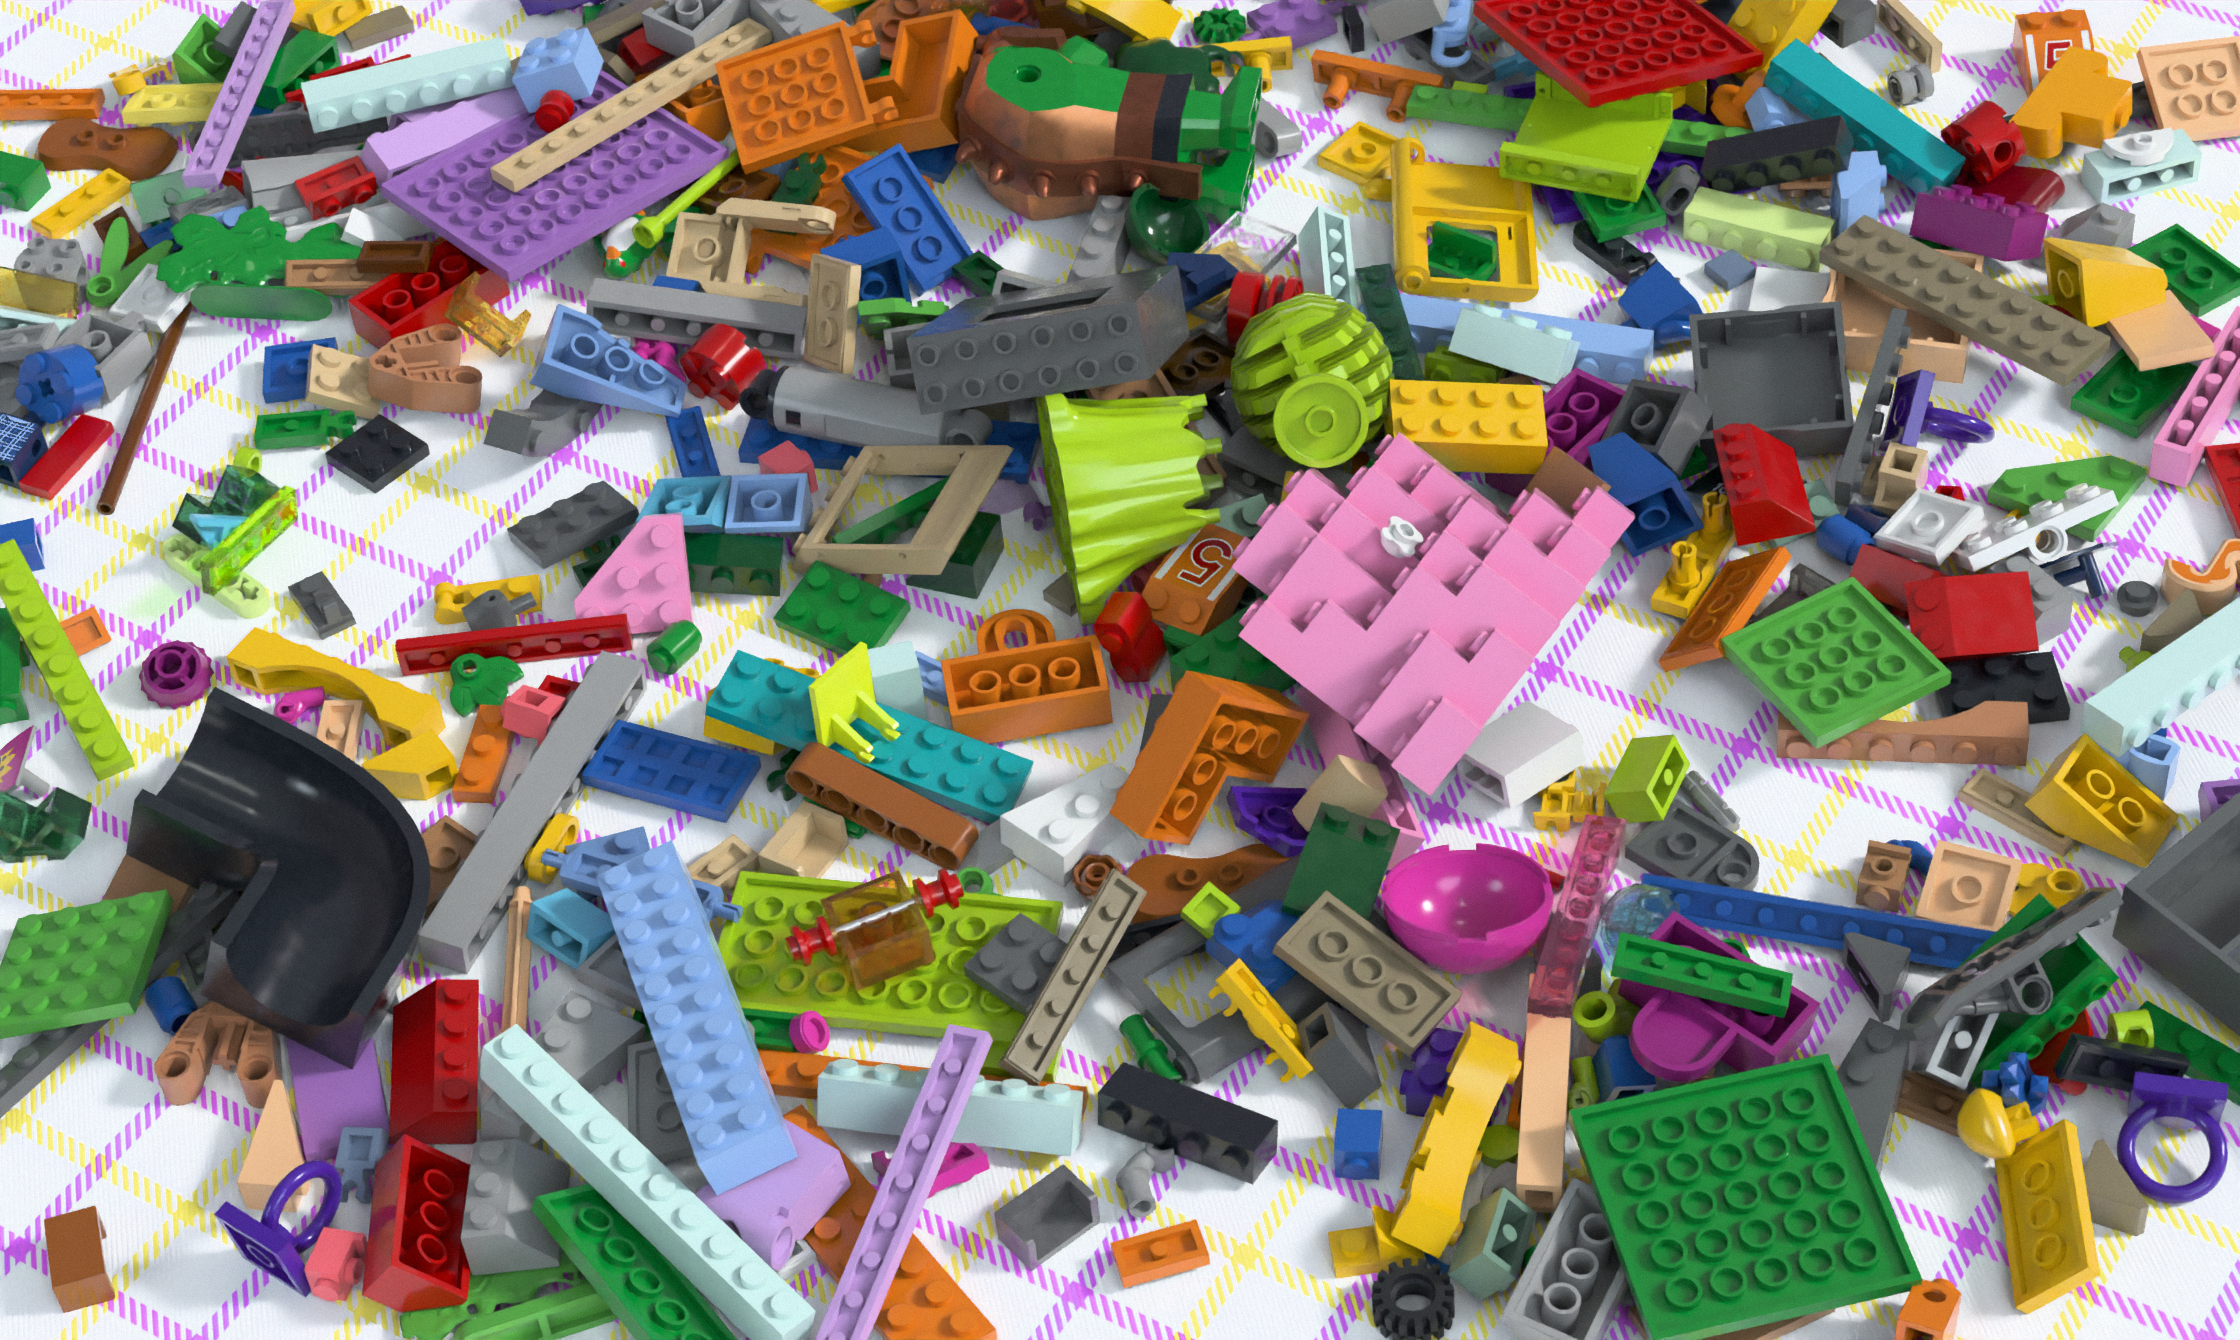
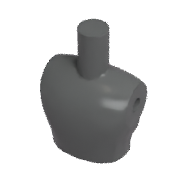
(1677, 189)
(495, 611)

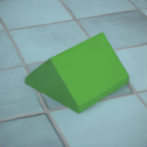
(197, 59)

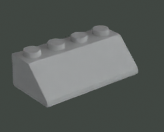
(1572, 1276)

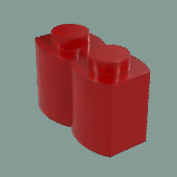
(1130, 636)

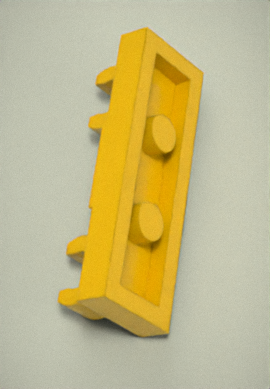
(1264, 1018)

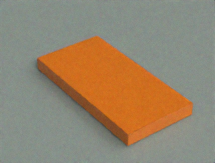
(1724, 608)

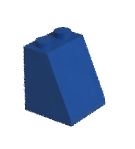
(1645, 489)

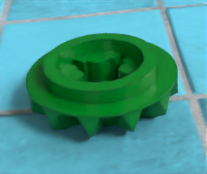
(1210, 26)

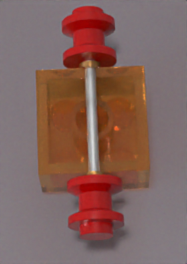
(877, 926)

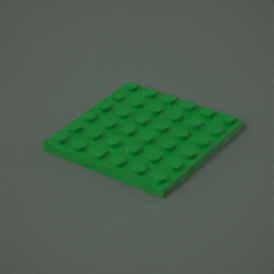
(1743, 1200)

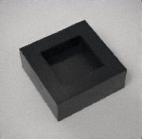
(1353, 29)

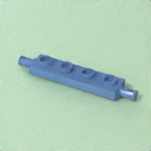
(583, 864)

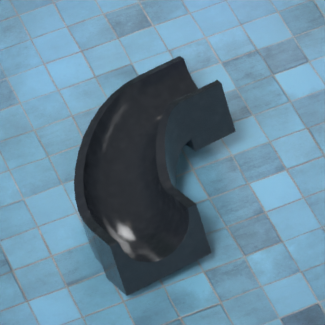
(323, 866)

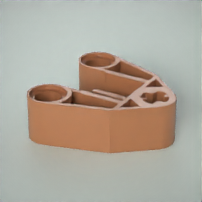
(424, 372)
(218, 1038)

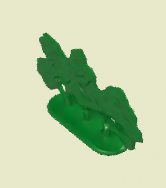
(253, 255)

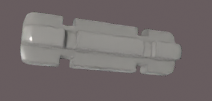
(1709, 801)

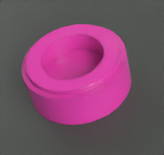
(809, 1032)

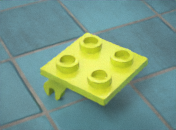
(843, 696)

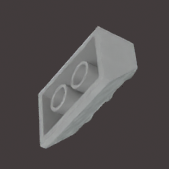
(498, 1219)

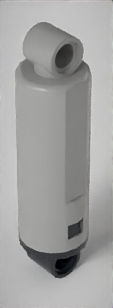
(855, 411)

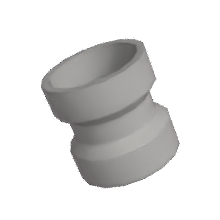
(1910, 84)

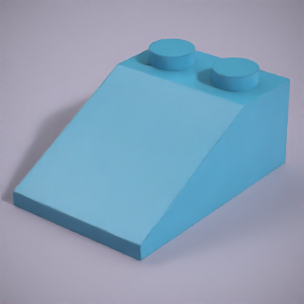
(698, 498)

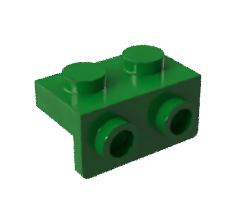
(1460, 254)

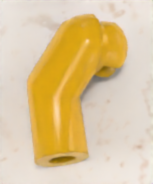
(1379, 190)

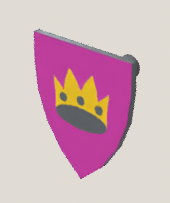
(12, 765)

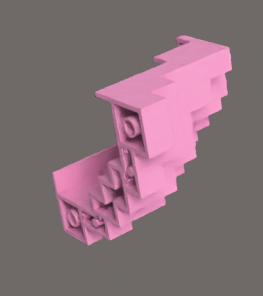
(1425, 640)

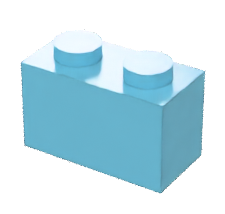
(568, 926)

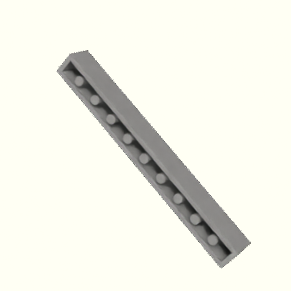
(549, 785)

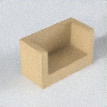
(805, 843)

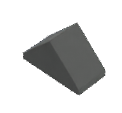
(1877, 969)

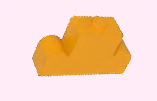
(2074, 105)

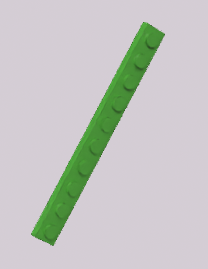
(1509, 113)

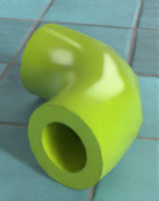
(1604, 1014)

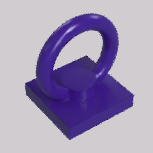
(1914, 415)
(2174, 1105)
(272, 1245)

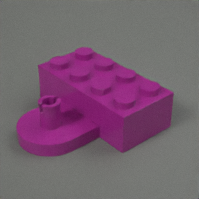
(1687, 1035)

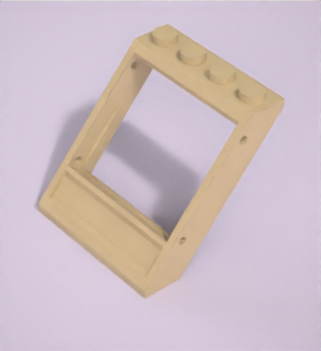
(972, 477)

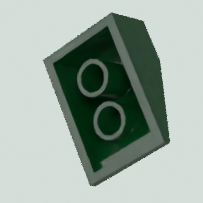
(1343, 856)

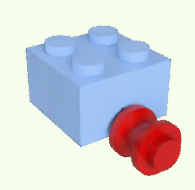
(556, 74)

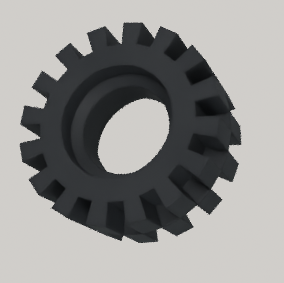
(1409, 1281)

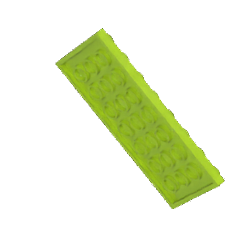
(910, 1003)

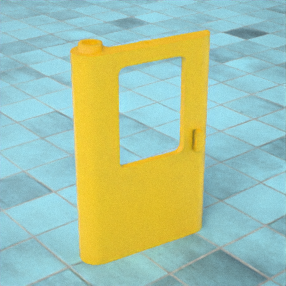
(1463, 199)

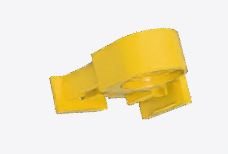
(132, 79)
(1562, 802)

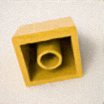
(2100, 280)

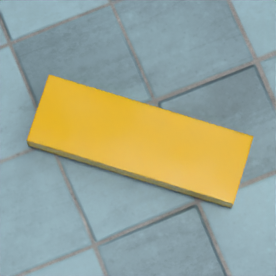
(81, 204)

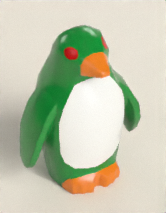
(620, 250)

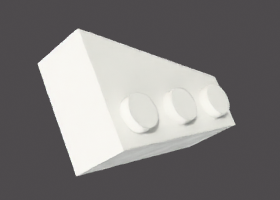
(1066, 823)

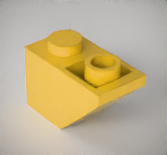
(415, 768)

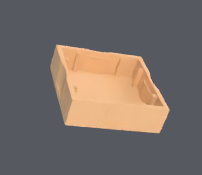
(1866, 318)

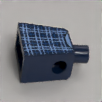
(20, 446)

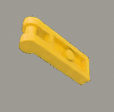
(453, 598)

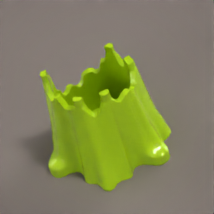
(1122, 485)

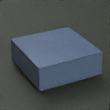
(1729, 270)

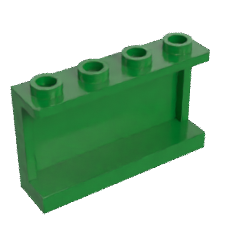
(2076, 980)

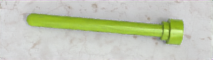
(650, 229)

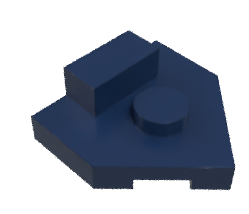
(1202, 276)

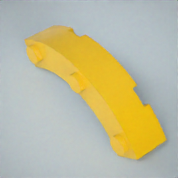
(1135, 18)
(1450, 1139)

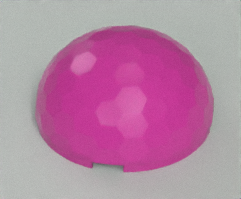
(1467, 906)

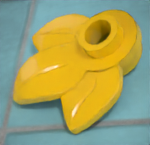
(2056, 886)

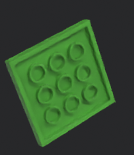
(1835, 662)
(80, 963)

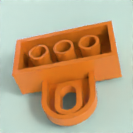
(1026, 688)

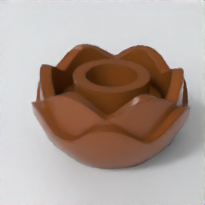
(1091, 873)

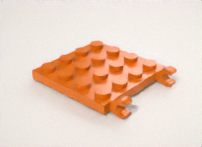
(800, 95)
(833, 196)

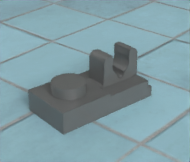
(321, 605)

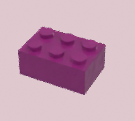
(1979, 223)

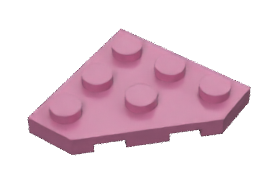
(643, 578)

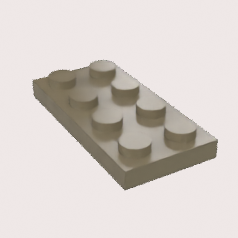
(1367, 973)

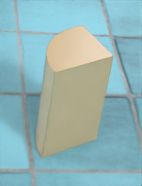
(1344, 784)

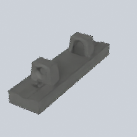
(1473, 71)

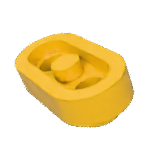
(557, 834)

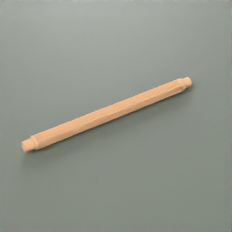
(517, 962)

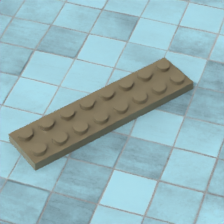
(1965, 300)

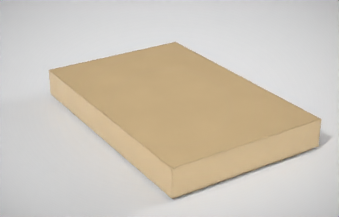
(832, 313)

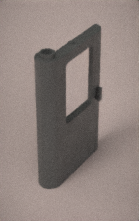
(1219, 1039)

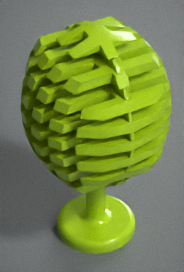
(1312, 379)

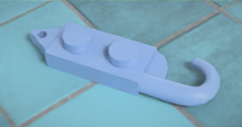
(1452, 34)

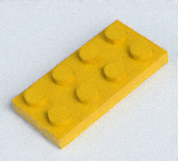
(2046, 1217)

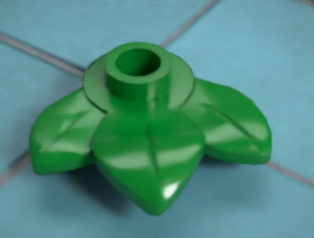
(483, 686)

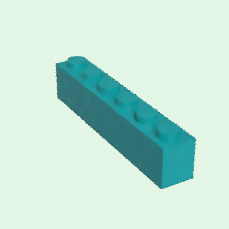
(1875, 125)

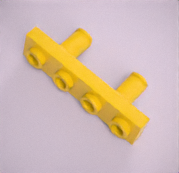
(1267, 53)
(1696, 560)

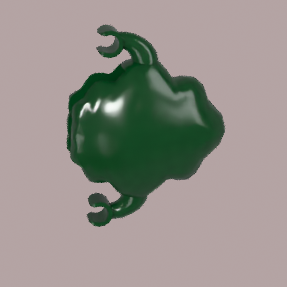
(1163, 57)

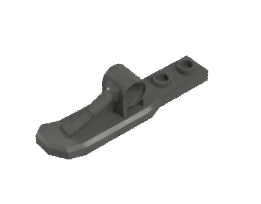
(289, 134)
(1998, 975)

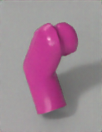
(295, 703)

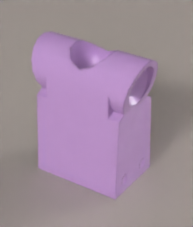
(785, 1201)

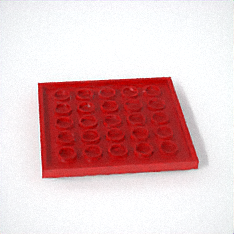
(1619, 46)

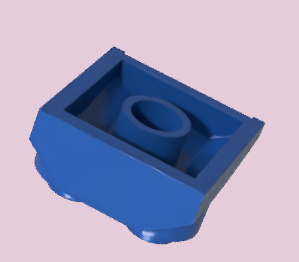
(1253, 939)

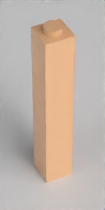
(1543, 1111)

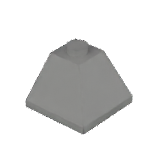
(2096, 225)

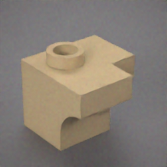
(1895, 476)

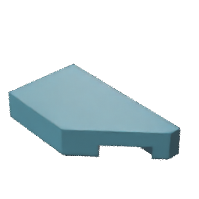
(215, 527)

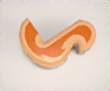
(2211, 588)

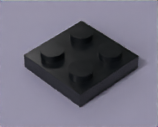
(377, 453)

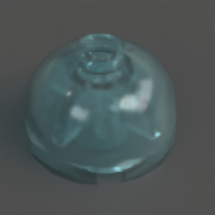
(1635, 911)

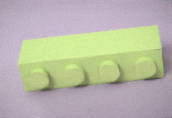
(1757, 229)

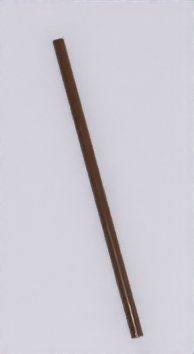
(142, 413)

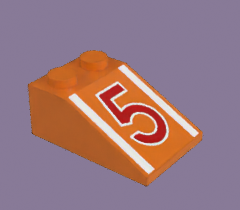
(2043, 39)
(1196, 582)

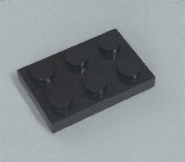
(2007, 678)

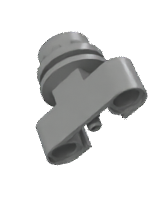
(1273, 134)

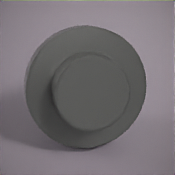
(2137, 598)

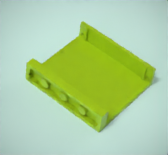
(1586, 148)

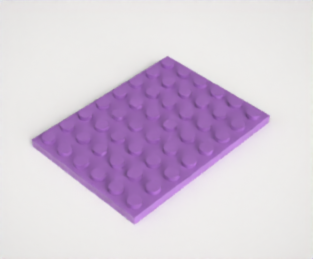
(561, 209)

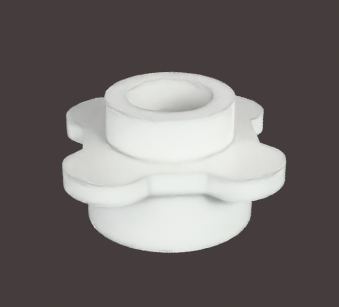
(1400, 538)

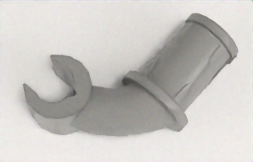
(1135, 1178)

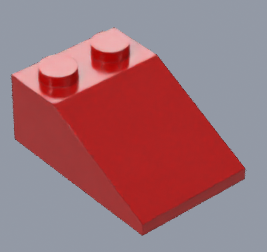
(1973, 615)

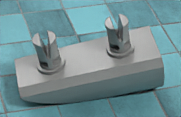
(272, 179)

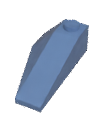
(593, 366)

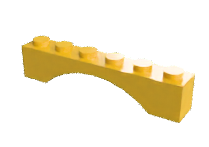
(277, 665)

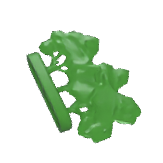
(533, 1319)

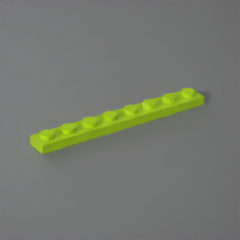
(60, 666)

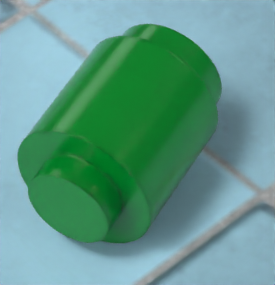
(674, 647)

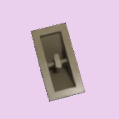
(2172, 623)
(2112, 1194)

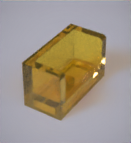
(483, 320)

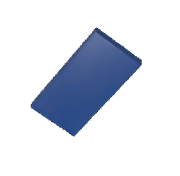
(898, 197)

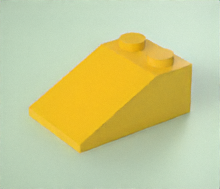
(2101, 804)

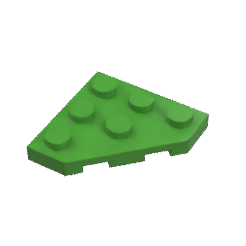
(896, 312)
(2032, 484)

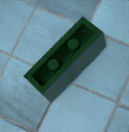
(734, 563)

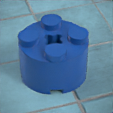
(59, 383)

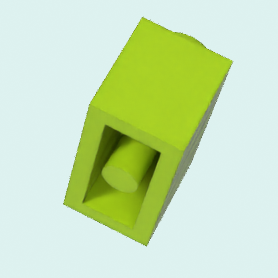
(1647, 778)

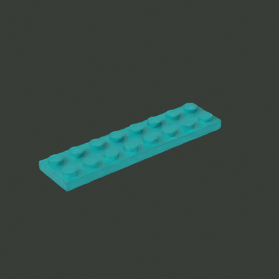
(923, 758)

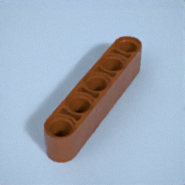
(882, 806)

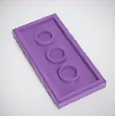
(335, 1097)

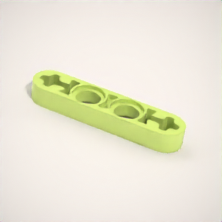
(232, 596)

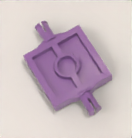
(1301, 19)

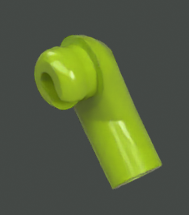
(1585, 1089)

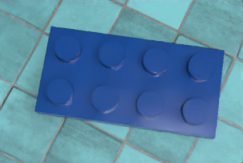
(671, 771)

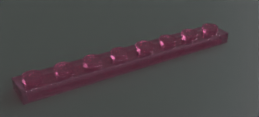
(1577, 917)

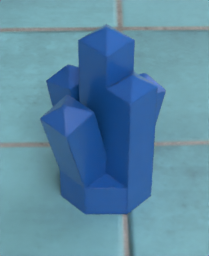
(2017, 1083)

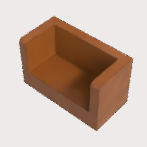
(78, 1259)

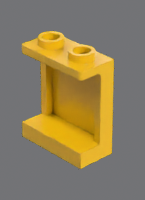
(328, 16)

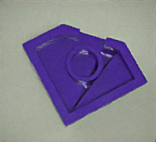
(1269, 816)

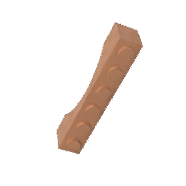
(1983, 735)

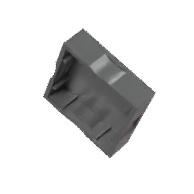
(1777, 373)

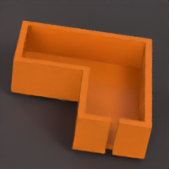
(925, 82)

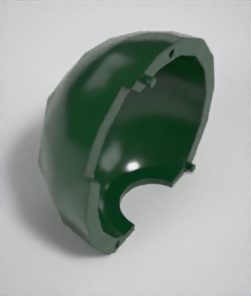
(1163, 226)

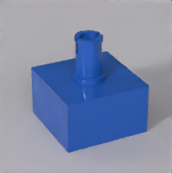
(880, 261)

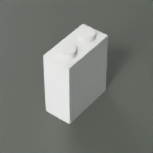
(1521, 754)

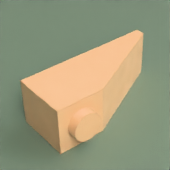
(272, 1153)

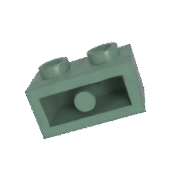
(1492, 1244)

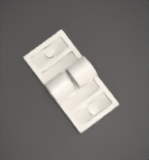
(2044, 518)

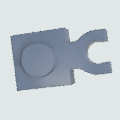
(357, 1159)

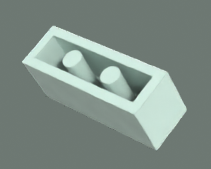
(2118, 181)

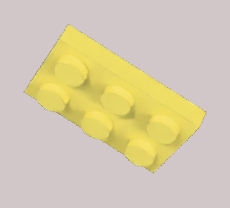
(171, 104)

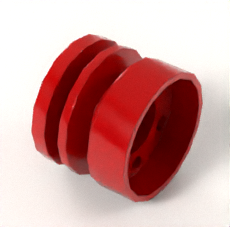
(1251, 297)

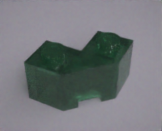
(237, 494)
(48, 829)

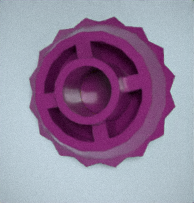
(176, 674)

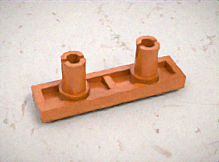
(1368, 76)

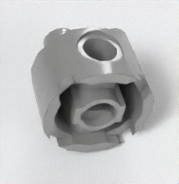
(56, 259)

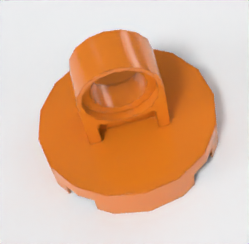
(1730, 101)

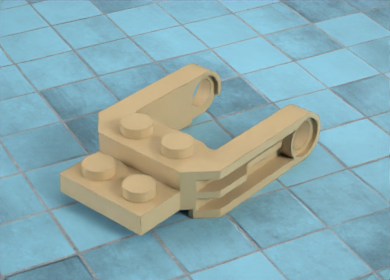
(718, 245)

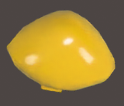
(1991, 1128)

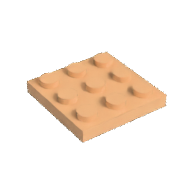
(2194, 86)

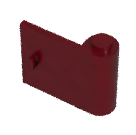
(2020, 184)

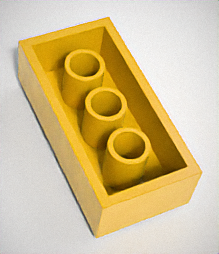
(1777, 23)
(1471, 424)

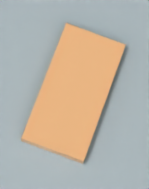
(2161, 335)

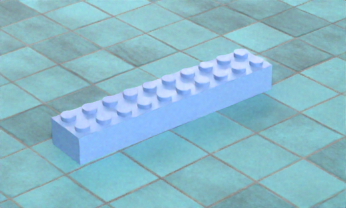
(695, 1019)

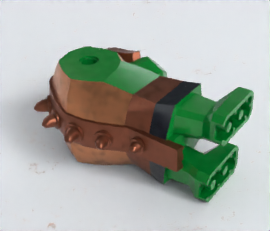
(1062, 128)

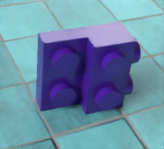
(1430, 1072)

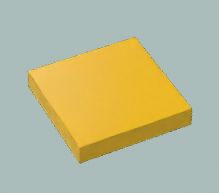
(1359, 154)

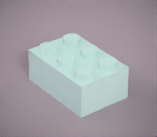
(1514, 343)

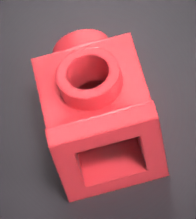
(531, 712)
(336, 1263)

